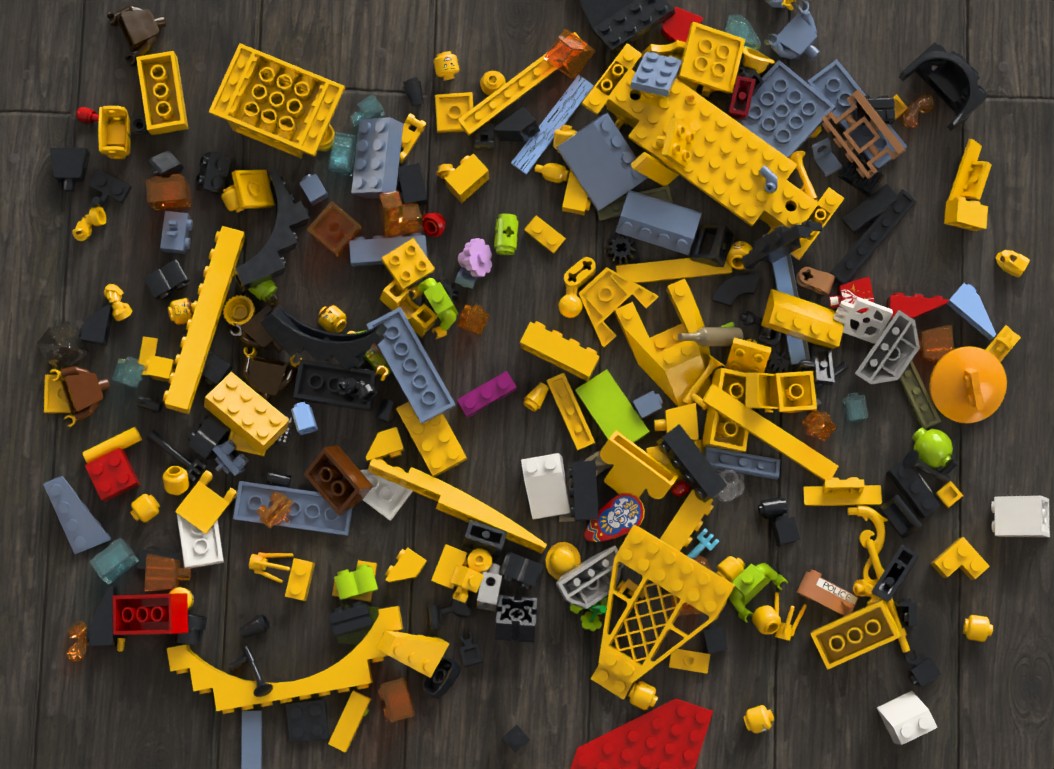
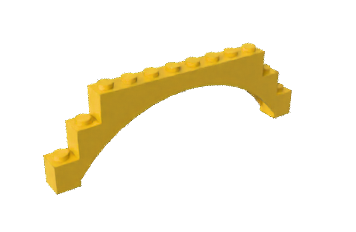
(237, 692)

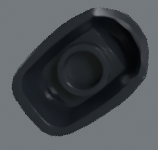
(442, 678)

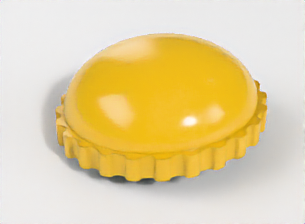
(239, 310)

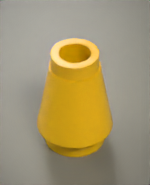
(536, 397)

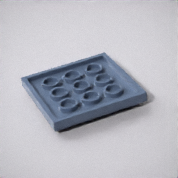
(785, 110)

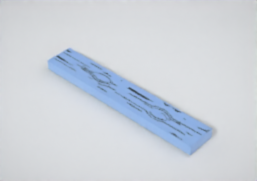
(558, 116)

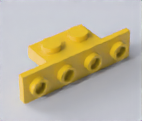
(971, 174)
(842, 493)

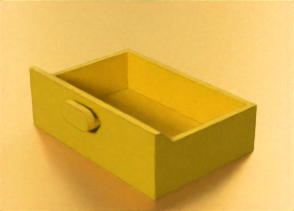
(761, 391)

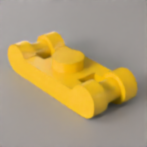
(409, 137)

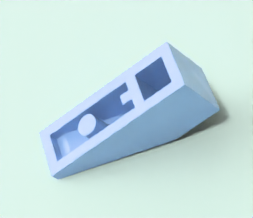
(970, 307)

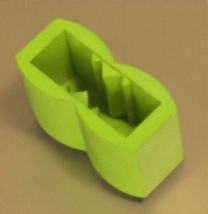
(355, 582)

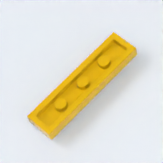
(570, 411)

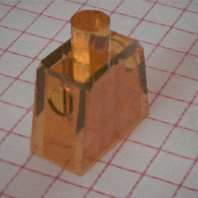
(935, 343)
(164, 573)

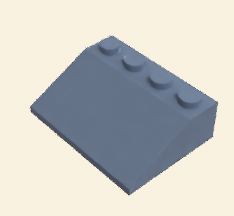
(601, 161)

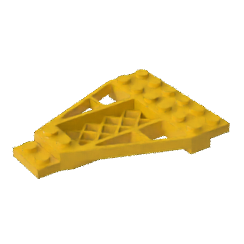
(674, 573)

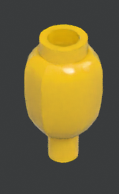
(553, 172)

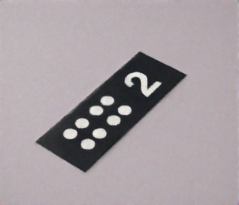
(283, 440)

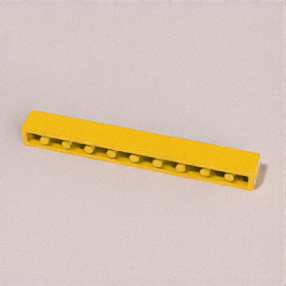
(204, 320)

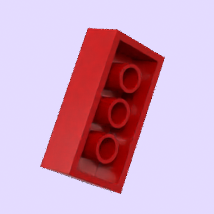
(150, 614)

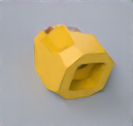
(1012, 262)

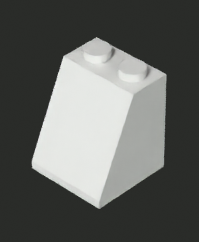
(1021, 516)
(906, 718)

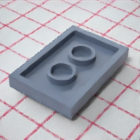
(656, 74)

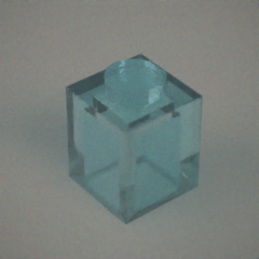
(855, 407)

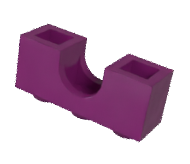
(487, 393)

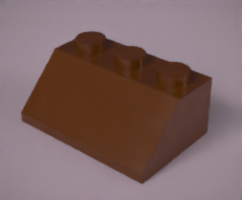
(338, 479)

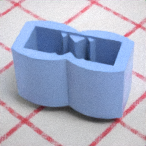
(304, 418)

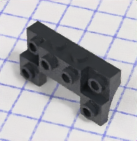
(779, 243)

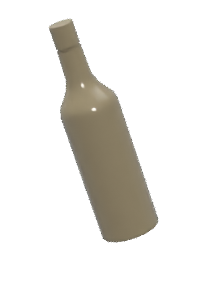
(713, 336)

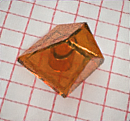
(569, 54)

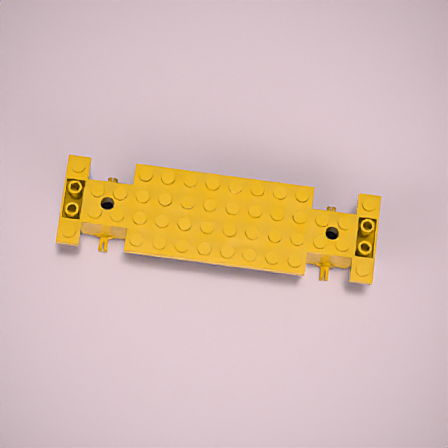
(723, 155)

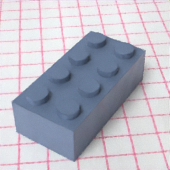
(377, 157)

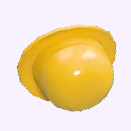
(755, 60)
(561, 559)

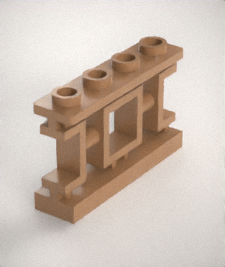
(874, 125)

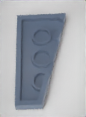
(77, 521)

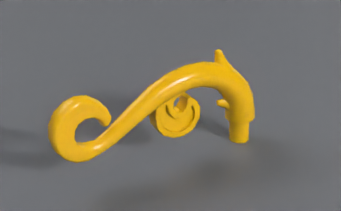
(878, 520)

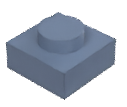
(465, 278)

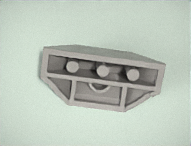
(891, 351)
(590, 579)

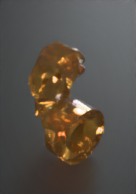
(924, 104)
(78, 650)

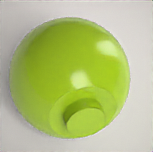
(933, 447)

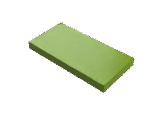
(611, 408)

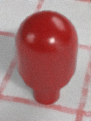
(87, 115)
(680, 488)

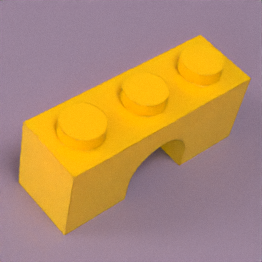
(420, 318)

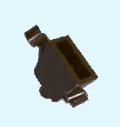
(138, 28)
(254, 334)

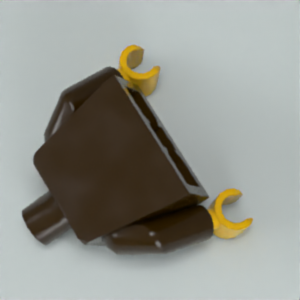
(266, 374)

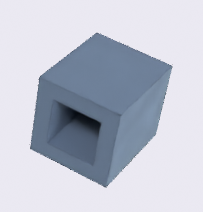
(313, 189)
(647, 404)

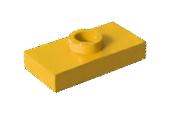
(689, 661)

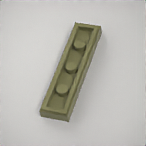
(615, 208)
(919, 397)

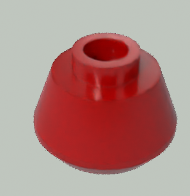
(433, 224)

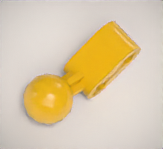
(571, 304)

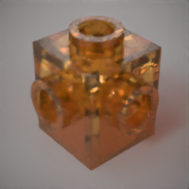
(473, 319)
(819, 425)

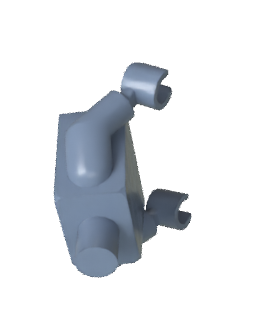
(796, 36)

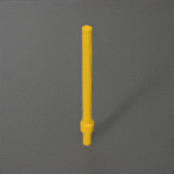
(891, 606)

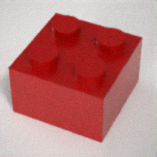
(112, 474)

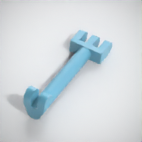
(704, 543)

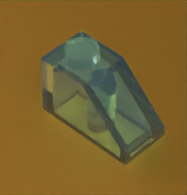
(742, 28)

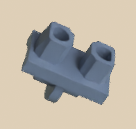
(227, 460)

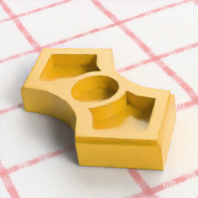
(676, 48)

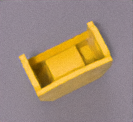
(114, 132)

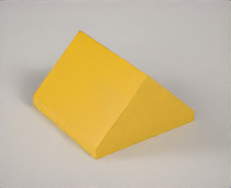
(795, 391)

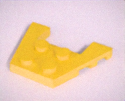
(605, 295)

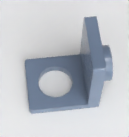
(825, 159)

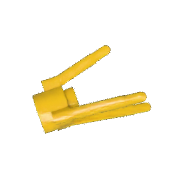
(259, 563)
(785, 630)

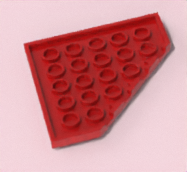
(657, 740)

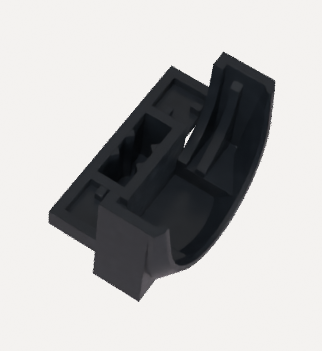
(949, 80)

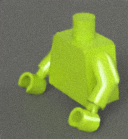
(750, 583)

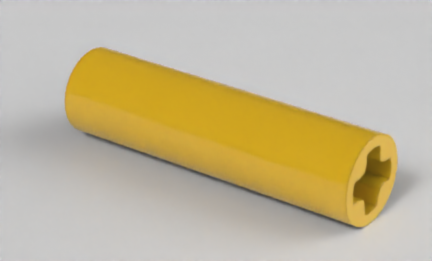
(120, 441)

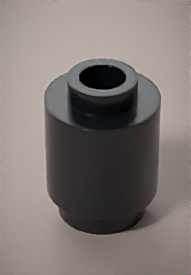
(772, 508)

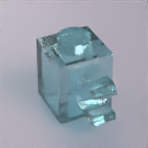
(368, 109)
(128, 372)

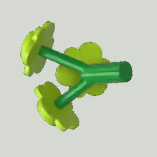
(589, 619)

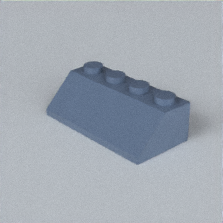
(658, 222)

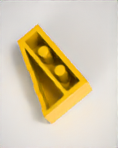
(415, 651)

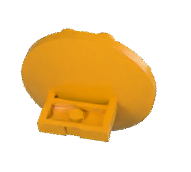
(968, 384)

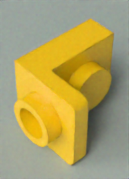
(631, 586)

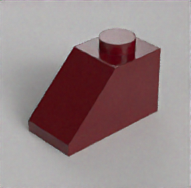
(741, 98)

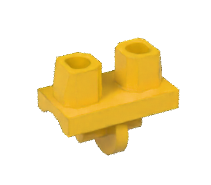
(1003, 343)

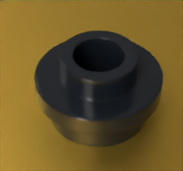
(135, 121)

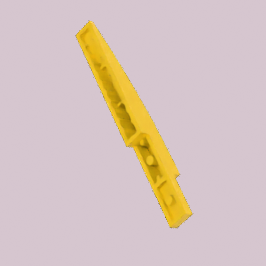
(456, 502)

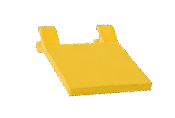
(203, 506)

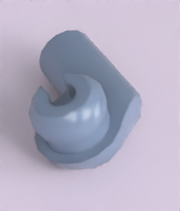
(771, 179)

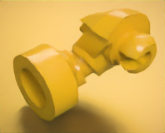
(83, 228)
(114, 295)
(864, 588)

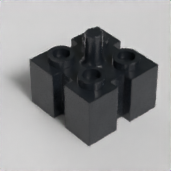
(516, 619)

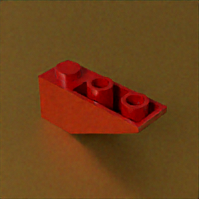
(915, 305)

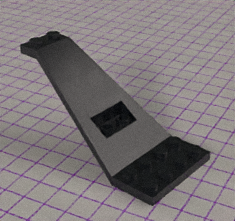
(624, 20)

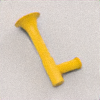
(797, 157)
(692, 393)

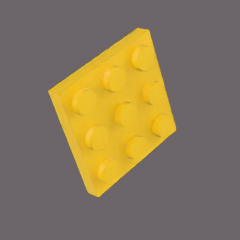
(711, 58)

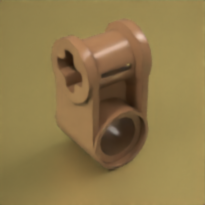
(818, 280)

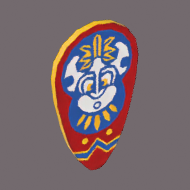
(616, 518)

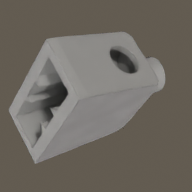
(487, 594)

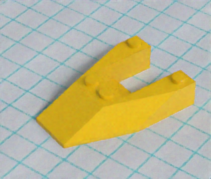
(664, 358)

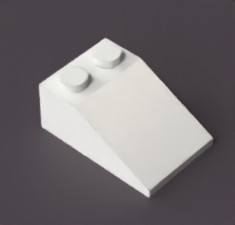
(546, 486)

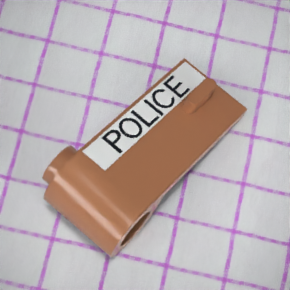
(826, 593)

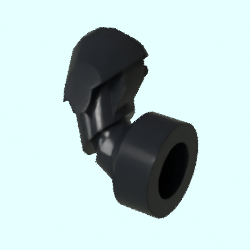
(349, 385)

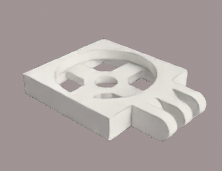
(850, 312)

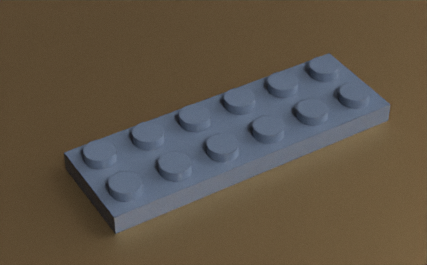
(837, 86)
(412, 367)
(307, 512)

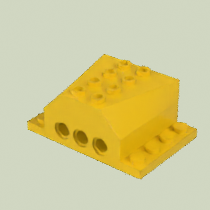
(276, 102)

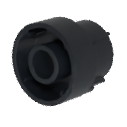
(196, 625)

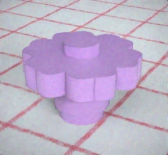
(476, 257)

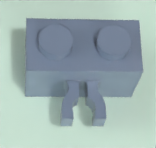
(176, 232)

